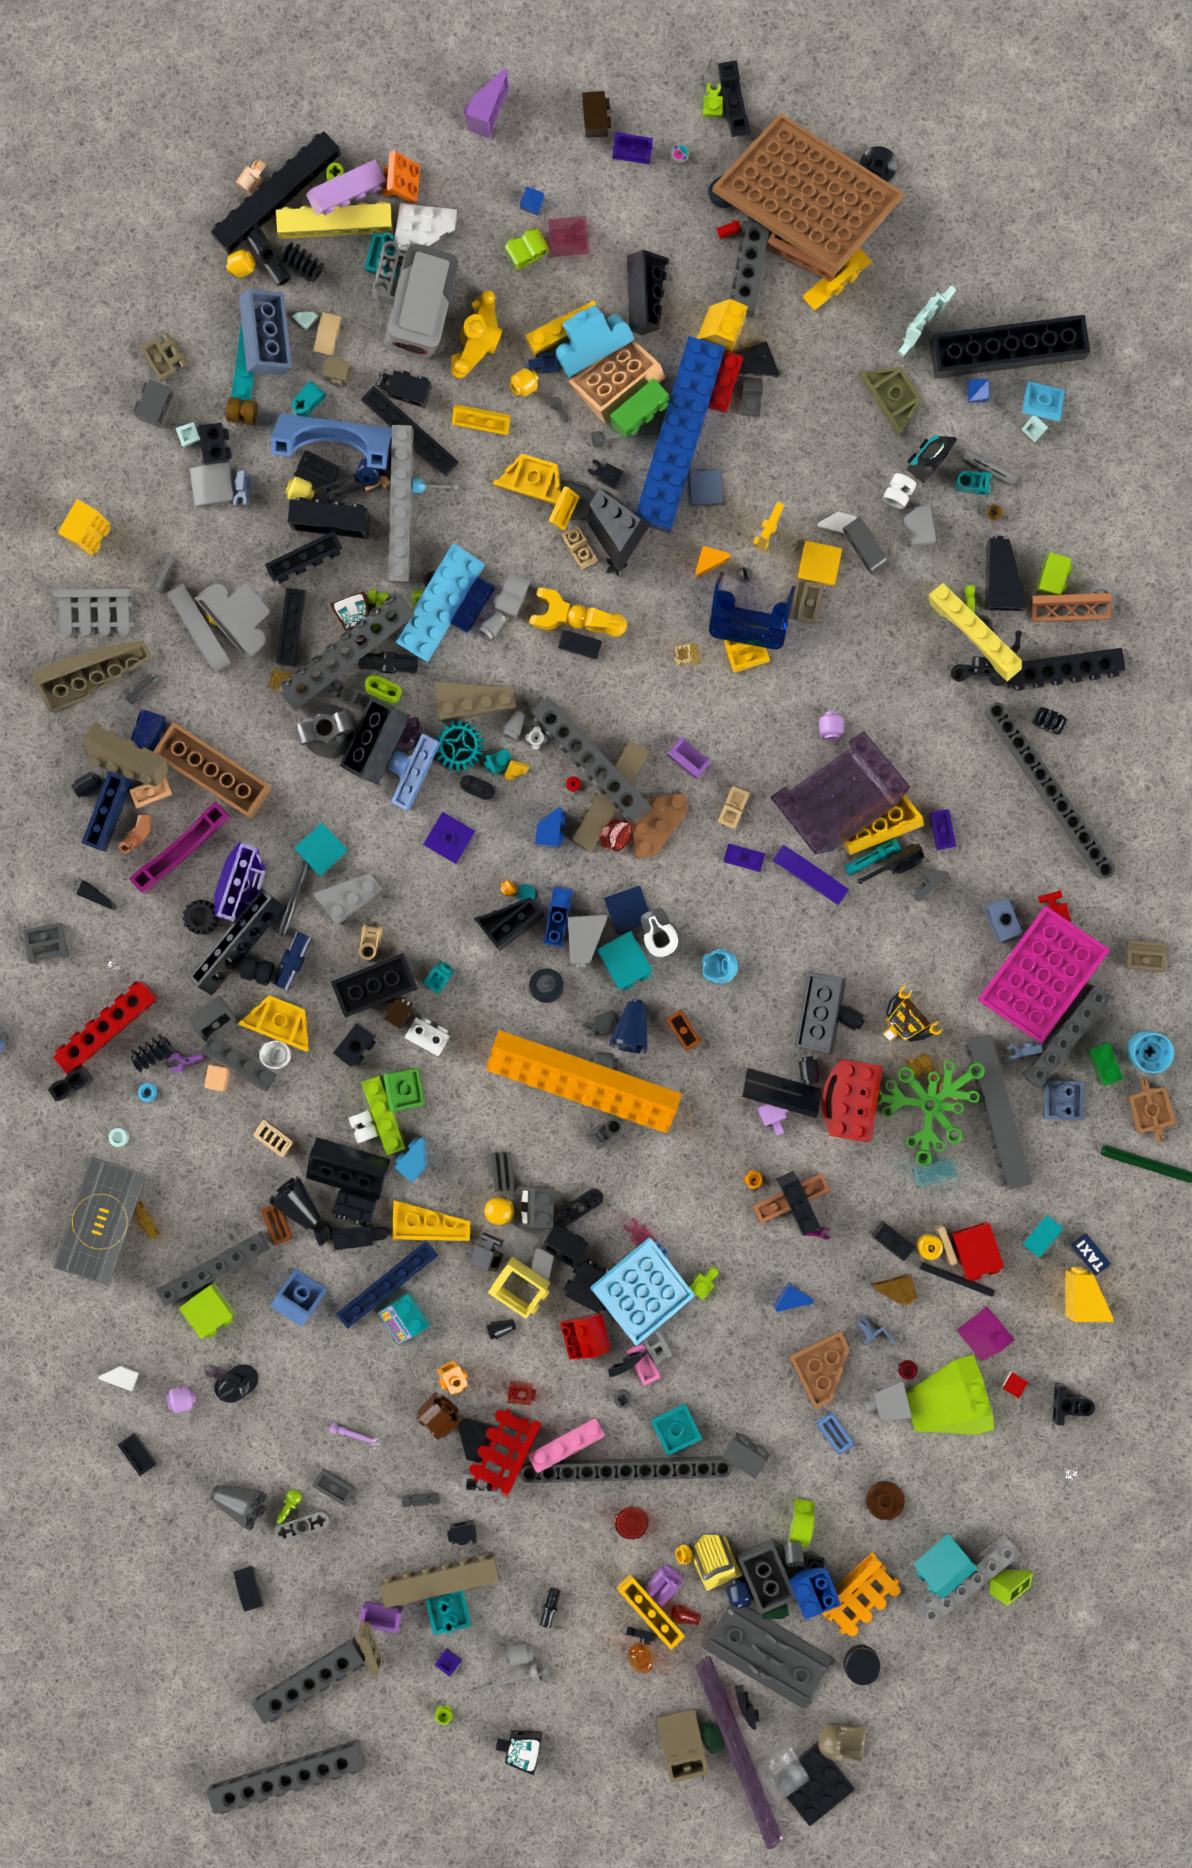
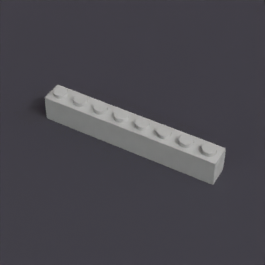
(401, 504)

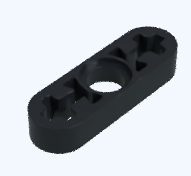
(563, 1211)

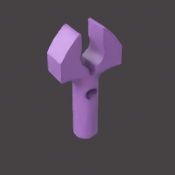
(185, 1060)

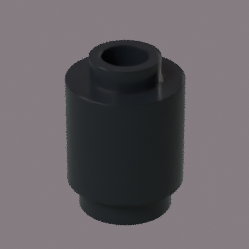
(86, 784)
(851, 1018)
(809, 1070)

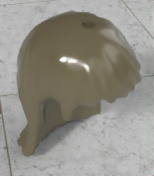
(842, 1742)

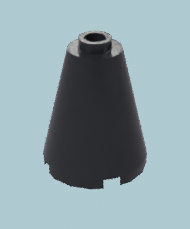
(296, 1203)

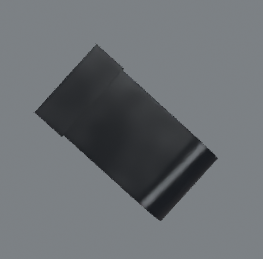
(1074, 1405)

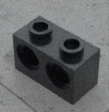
(210, 446)

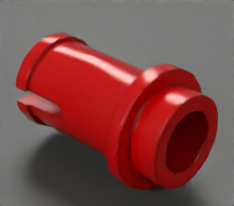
(729, 229)

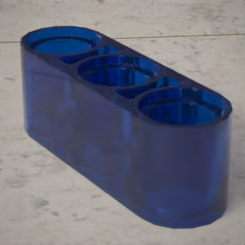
(472, 604)

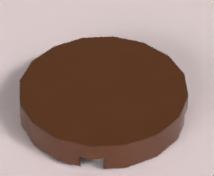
(884, 1494)

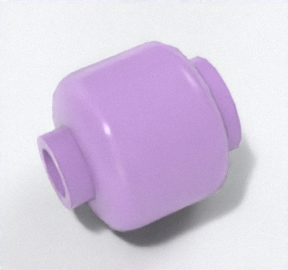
(831, 726)
(180, 1399)

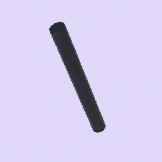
(957, 1279)

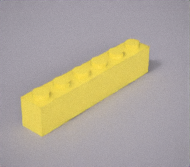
(349, 220)

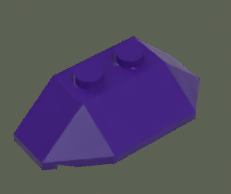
(238, 881)

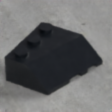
(616, 526)

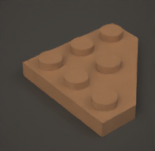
(658, 823)
(821, 1367)

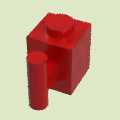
(1060, 909)

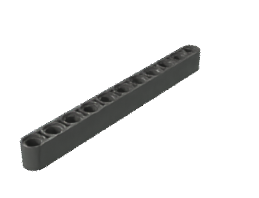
(1058, 796)
(635, 1473)

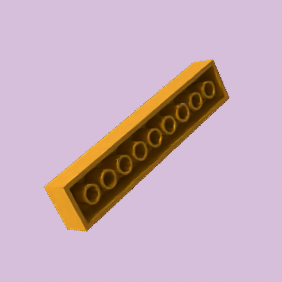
(583, 1081)

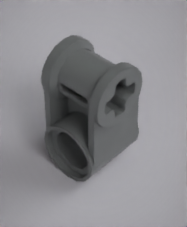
(604, 1132)
(793, 1555)

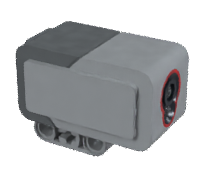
(417, 296)

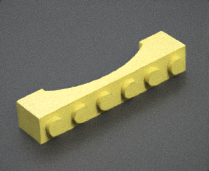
(994, 649)

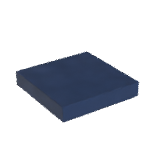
(626, 909)

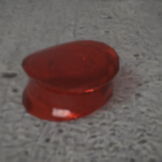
(616, 835)
(631, 1523)

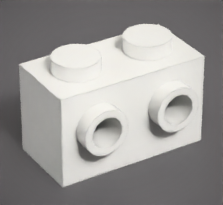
(428, 1036)

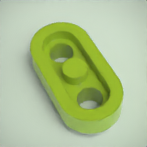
(383, 689)

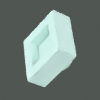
(1034, 428)
(188, 434)

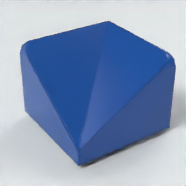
(532, 200)
(978, 390)

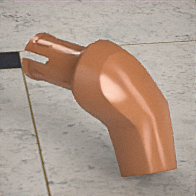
(138, 834)

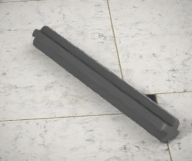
(293, 898)

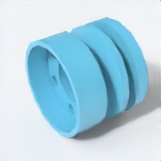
(1154, 1061)

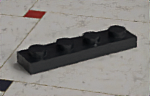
(290, 627)

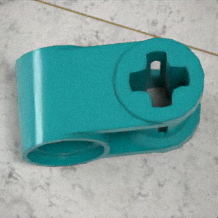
(309, 397)
(977, 482)

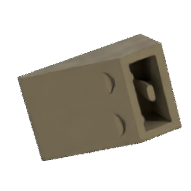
(682, 1745)

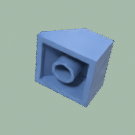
(298, 1297)

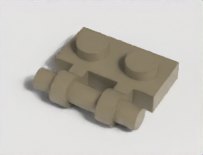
(159, 360)

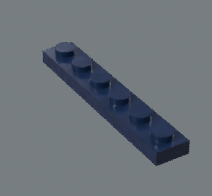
(387, 1284)

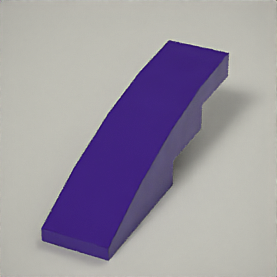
(810, 875)

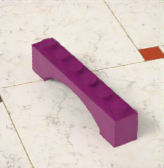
(202, 829)

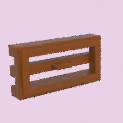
(270, 1227)

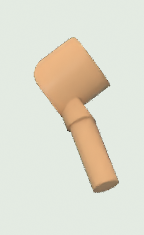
(384, 481)

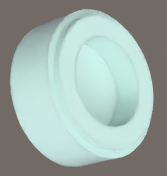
(118, 1137)

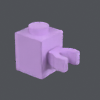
(771, 1115)

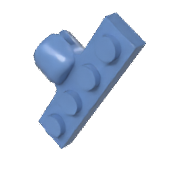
(412, 769)

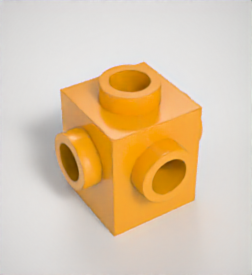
(452, 1377)

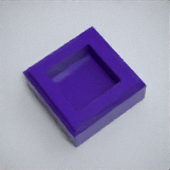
(448, 1662)

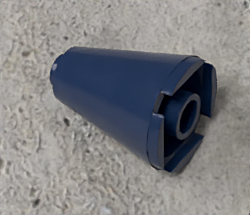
(632, 1028)

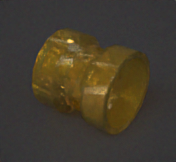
(920, 1064)

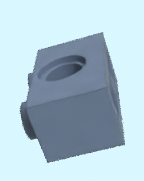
(995, 911)

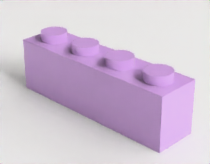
(345, 188)

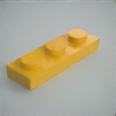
(481, 419)

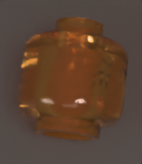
(640, 1658)

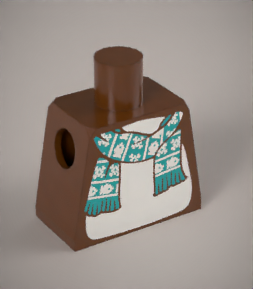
(351, 610)

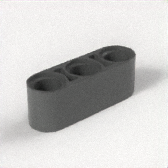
(865, 545)

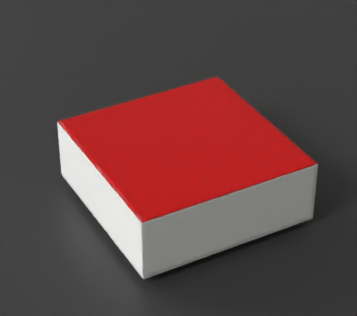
(1014, 1384)

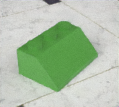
(639, 409)

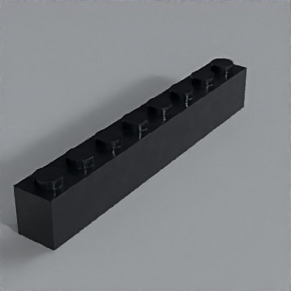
(276, 192)

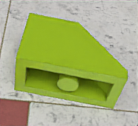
(1010, 1584)

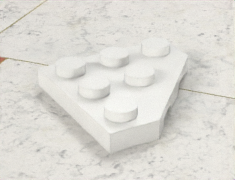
(422, 225)

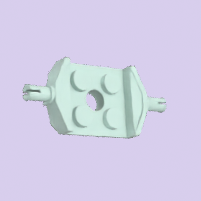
(935, 305)

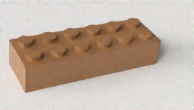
(213, 770)

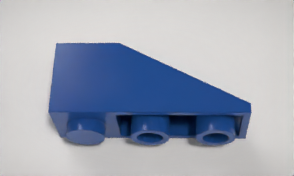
(558, 916)

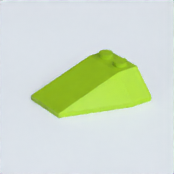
(952, 1400)

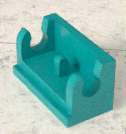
(1043, 1236)

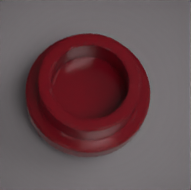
(907, 1369)

